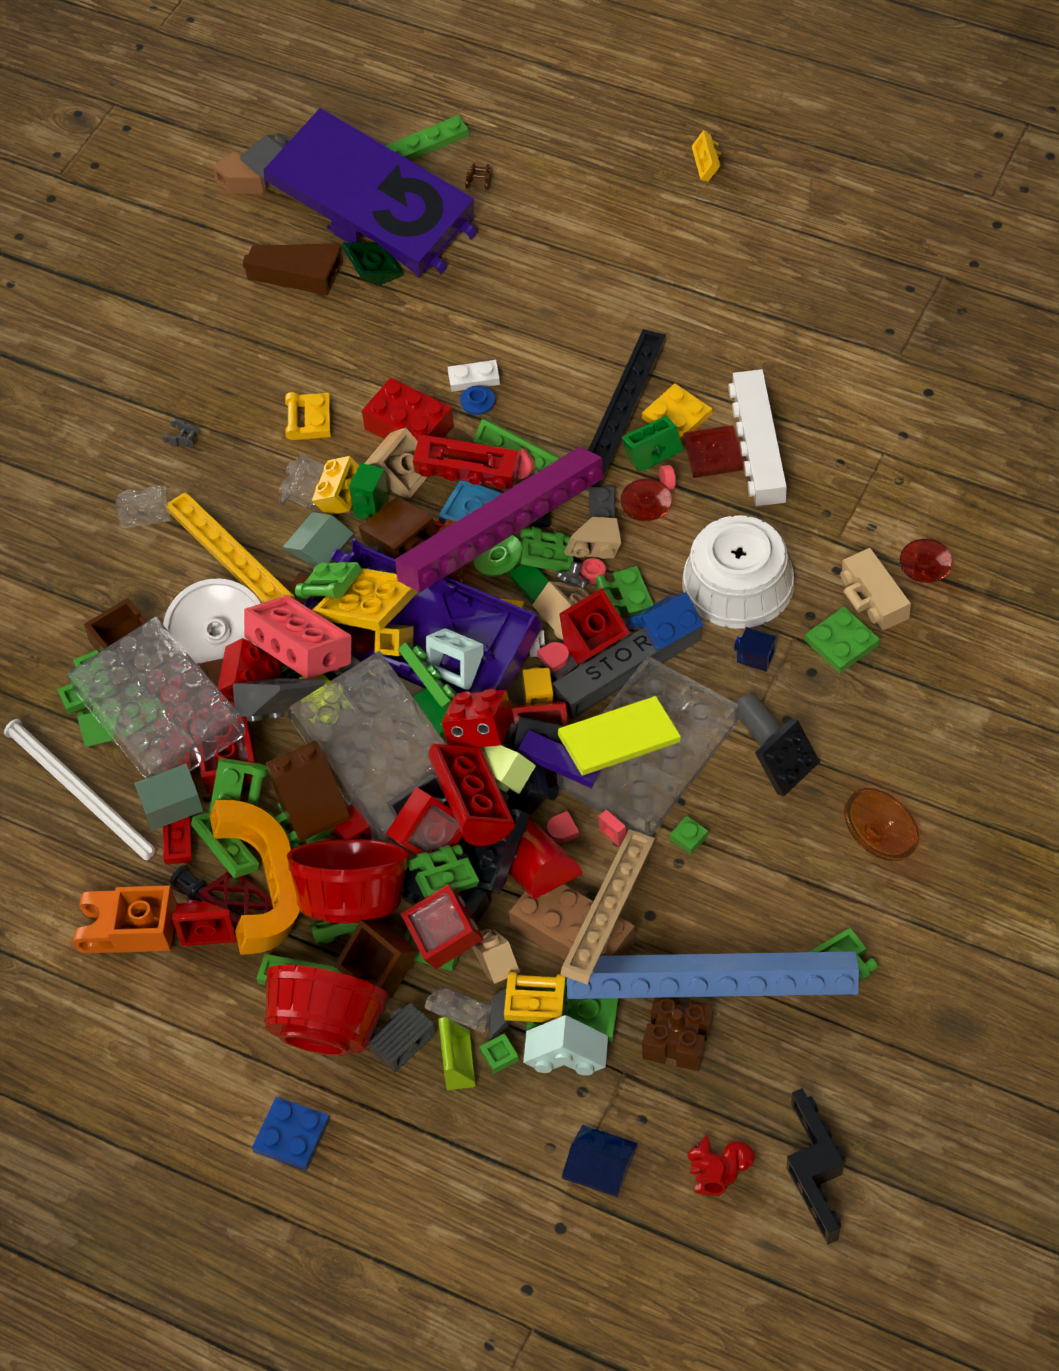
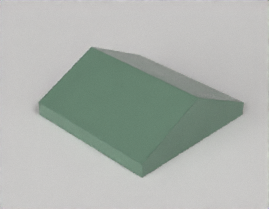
(318, 538)
(168, 797)

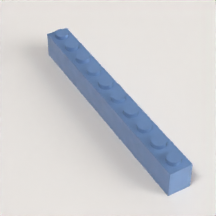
(720, 975)

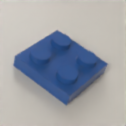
(291, 1133)

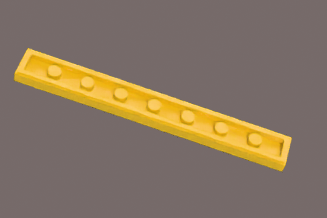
(226, 549)

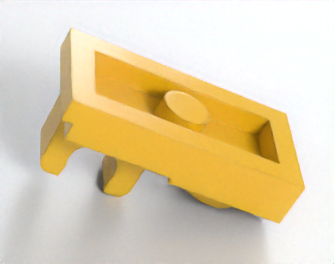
(706, 156)

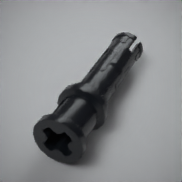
(192, 889)

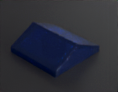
(599, 1160)

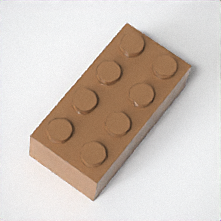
(557, 919)

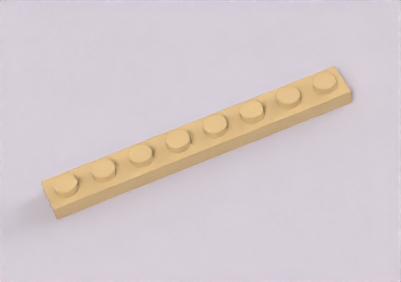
(607, 907)

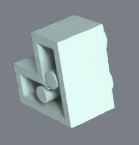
(567, 1044)

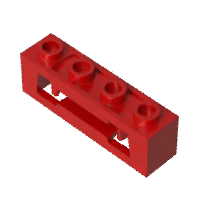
(466, 462)

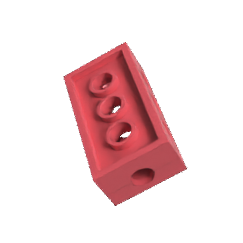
(297, 636)

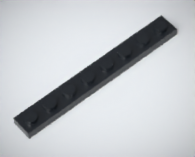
(626, 398)

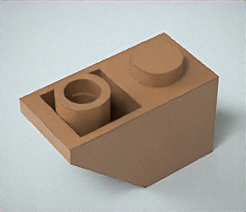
(237, 176)

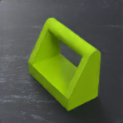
(456, 1055)

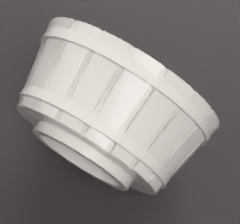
(742, 589)

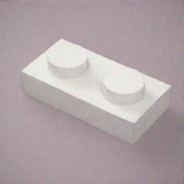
(473, 374)

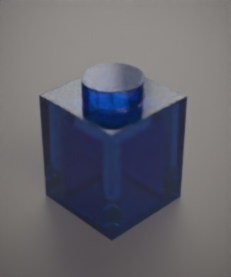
(755, 649)

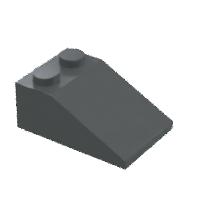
(271, 696)

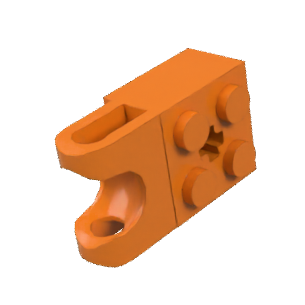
(127, 920)

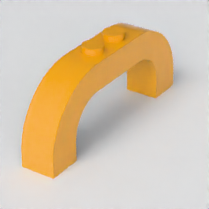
(266, 835)

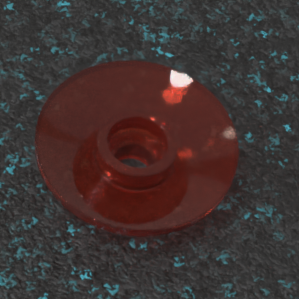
(646, 492)
(928, 553)

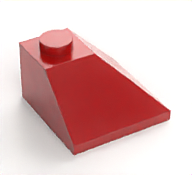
(203, 924)

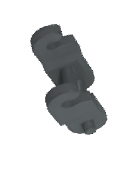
(179, 439)

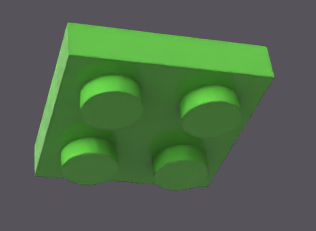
(842, 639)

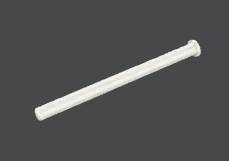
(79, 789)

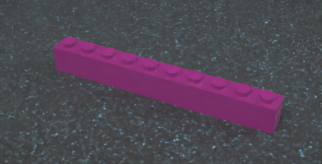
(498, 519)

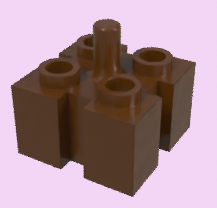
(677, 1032)

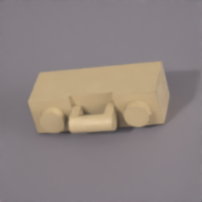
(877, 589)

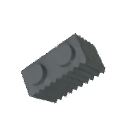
(401, 1036)

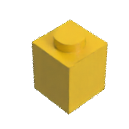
(392, 638)
(537, 685)

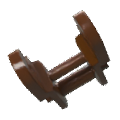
(471, 175)

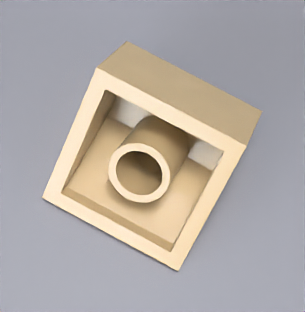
(396, 458)
(555, 599)

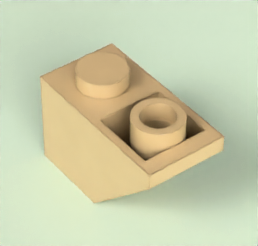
(596, 538)
(495, 956)

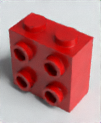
(246, 663)

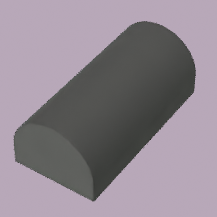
(757, 718)

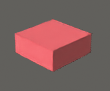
(612, 827)

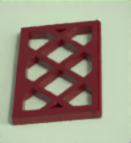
(221, 884)

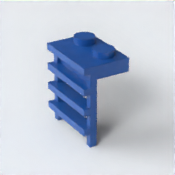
(667, 620)

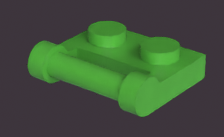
(329, 580)
(230, 779)

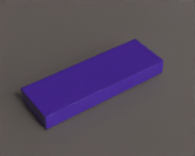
(554, 757)

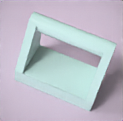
(458, 647)

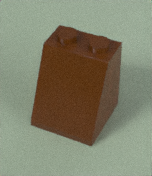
(397, 528)
(307, 791)

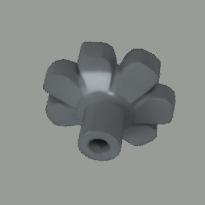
(573, 575)

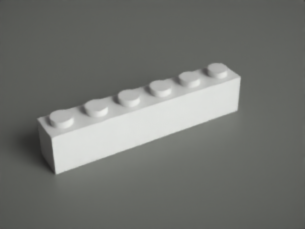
(758, 438)

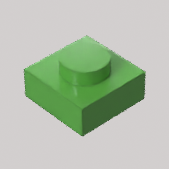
(688, 835)
(499, 1053)

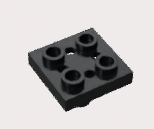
(783, 752)
(534, 792)

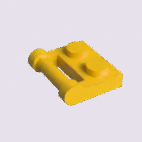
(316, 416)
(534, 1005)

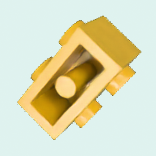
(333, 490)

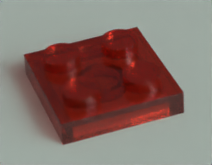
(713, 451)

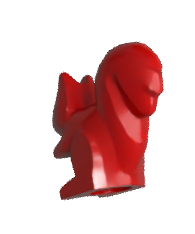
(718, 1171)

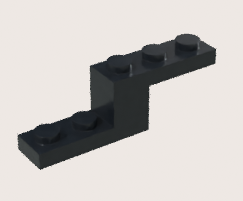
(816, 1165)

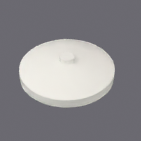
(209, 617)

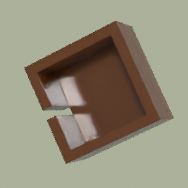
(113, 624)
(377, 953)

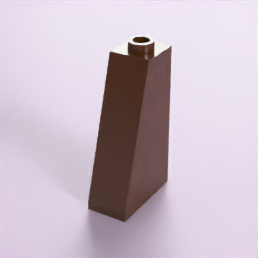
(295, 266)

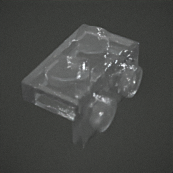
(301, 481)
(142, 507)
(459, 1008)

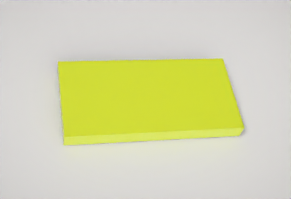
(618, 735)

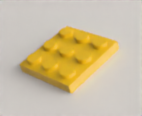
(368, 602)

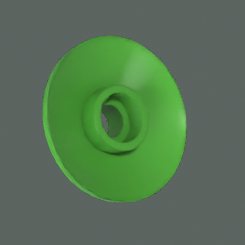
(499, 558)

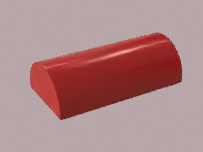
(471, 793)
(541, 862)

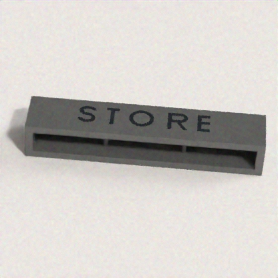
(611, 670)

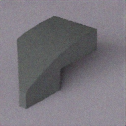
(497, 1024)

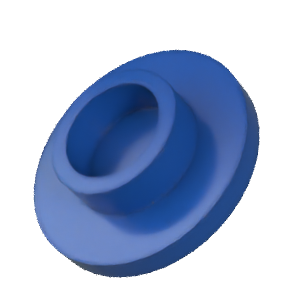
(477, 400)

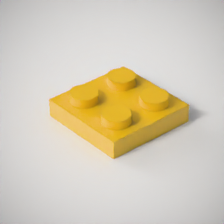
(681, 408)

